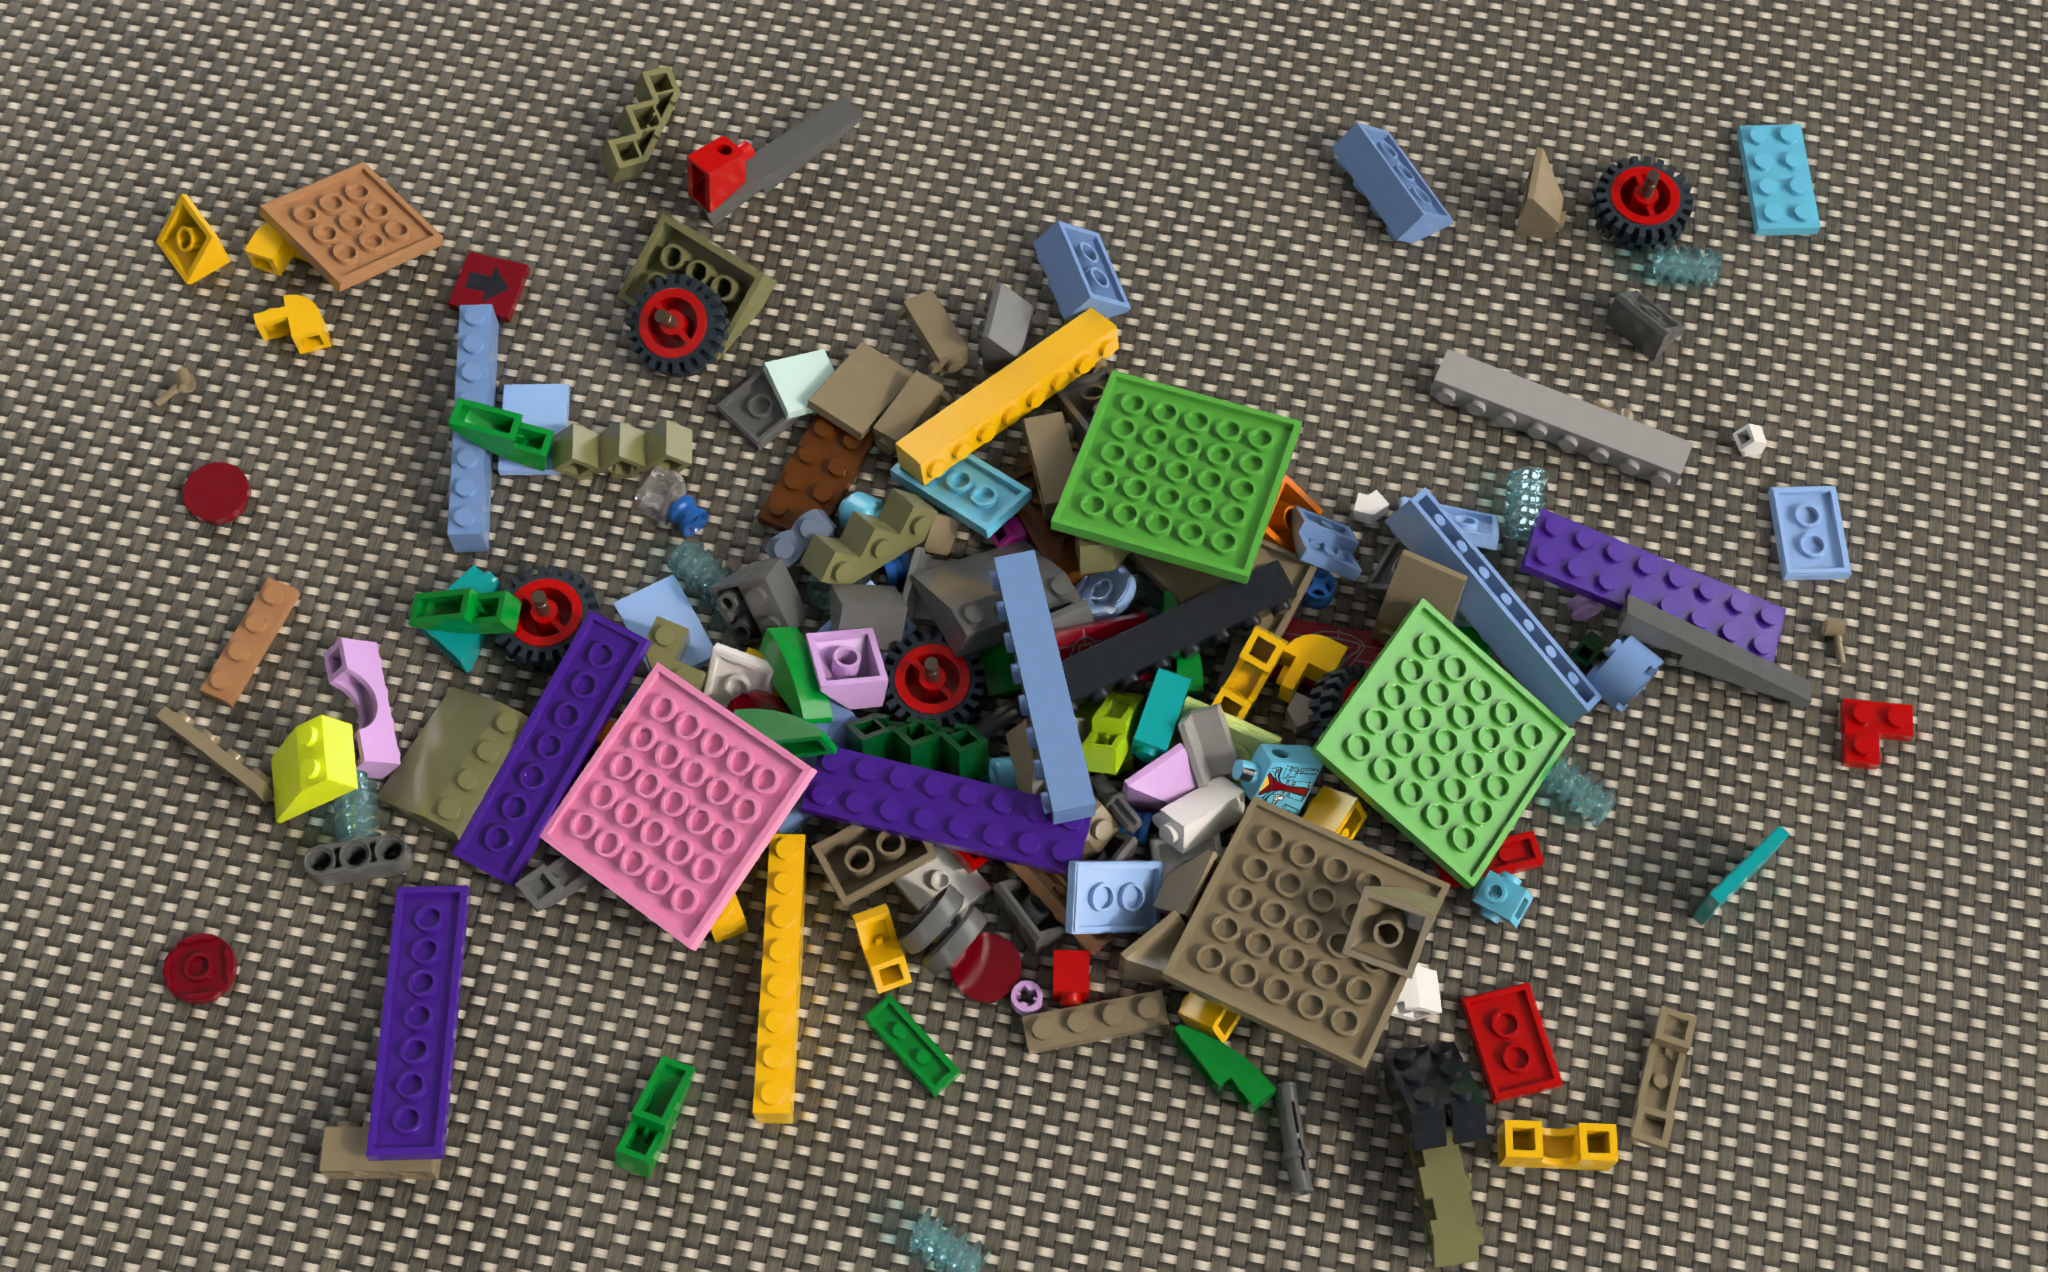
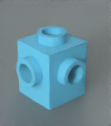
(1501, 898)

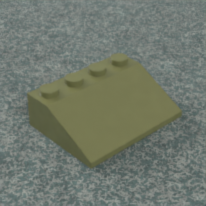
(681, 250)
(453, 762)

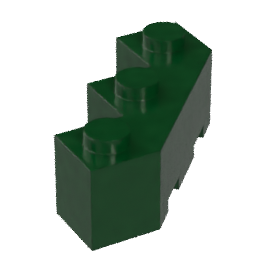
(922, 744)

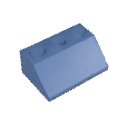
(1079, 272)

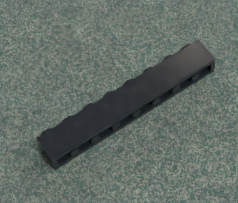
(1177, 634)

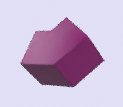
(1009, 533)

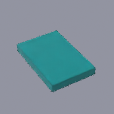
(1740, 875)

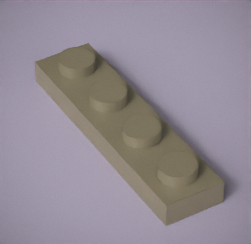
(207, 746)
(1095, 1022)

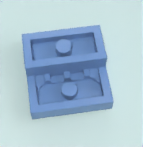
(1325, 543)

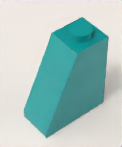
(463, 647)
(1159, 715)

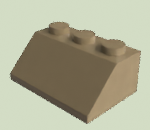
(866, 859)

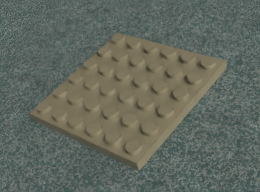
(1276, 933)

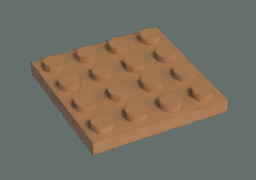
(351, 226)

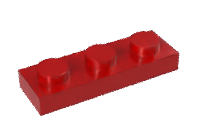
(1515, 855)

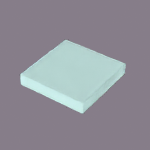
(797, 379)

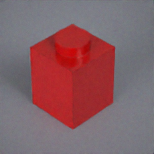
(1070, 977)

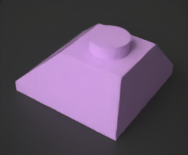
(849, 667)
(1161, 781)

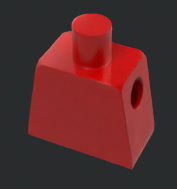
(717, 171)

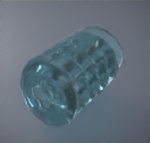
(1686, 264)
(1524, 499)
(697, 568)
(1580, 790)
(354, 811)
(945, 1246)

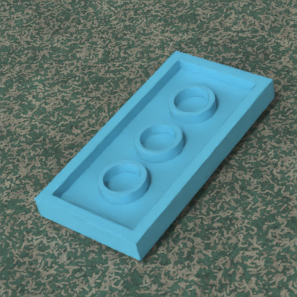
(1778, 180)
(971, 493)

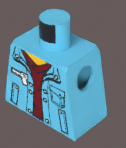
(1279, 775)

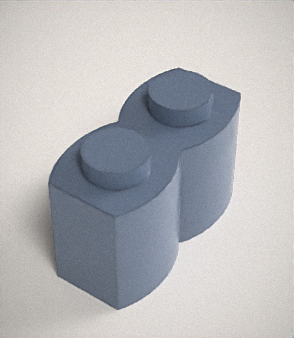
(794, 542)

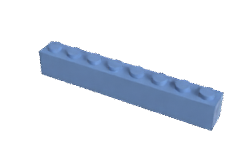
(469, 462)
(1496, 610)
(1043, 687)

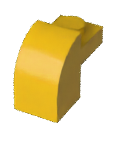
(270, 251)
(297, 318)
(1308, 657)
(881, 949)

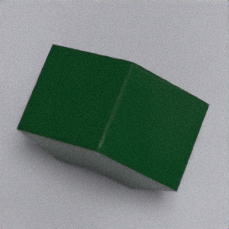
(1589, 649)

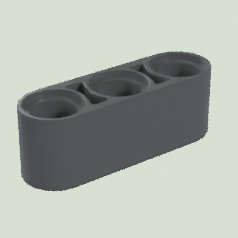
(343, 854)

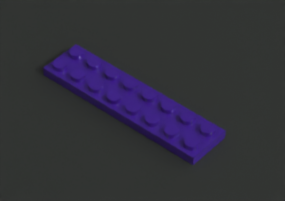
(1612, 569)
(551, 748)
(943, 810)
(419, 1024)

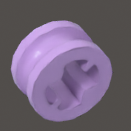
(1582, 608)
(1030, 988)

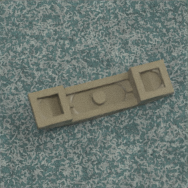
(1661, 1078)

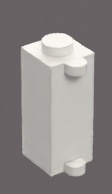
(1200, 814)

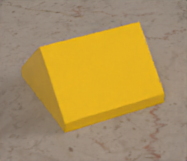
(191, 242)

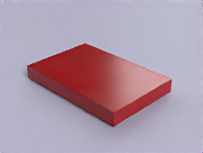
(1510, 1043)

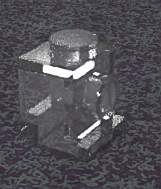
(660, 483)

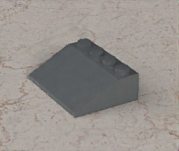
(964, 602)

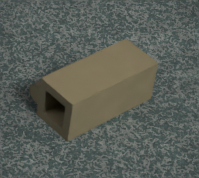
(935, 332)
(909, 410)

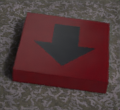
(492, 282)

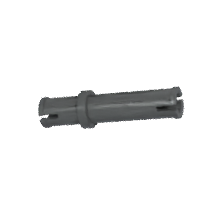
(1294, 1146)

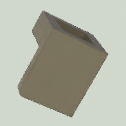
(941, 534)

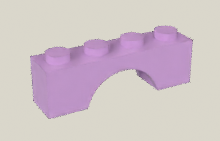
(357, 671)

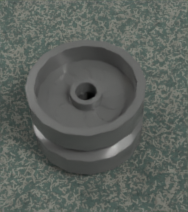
(942, 928)

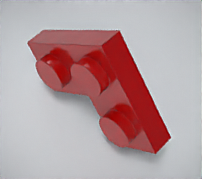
(1866, 723)

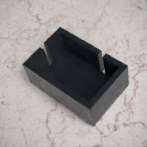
(1424, 1085)

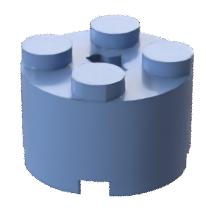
(1625, 672)

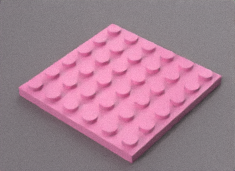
(677, 805)

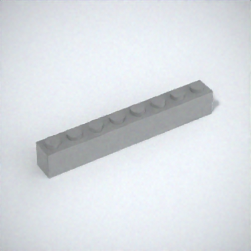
(1561, 419)

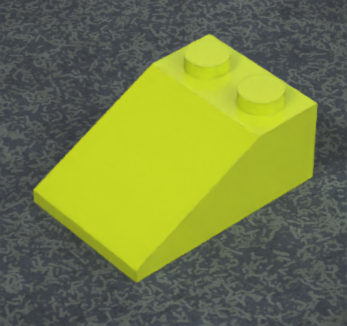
(313, 766)

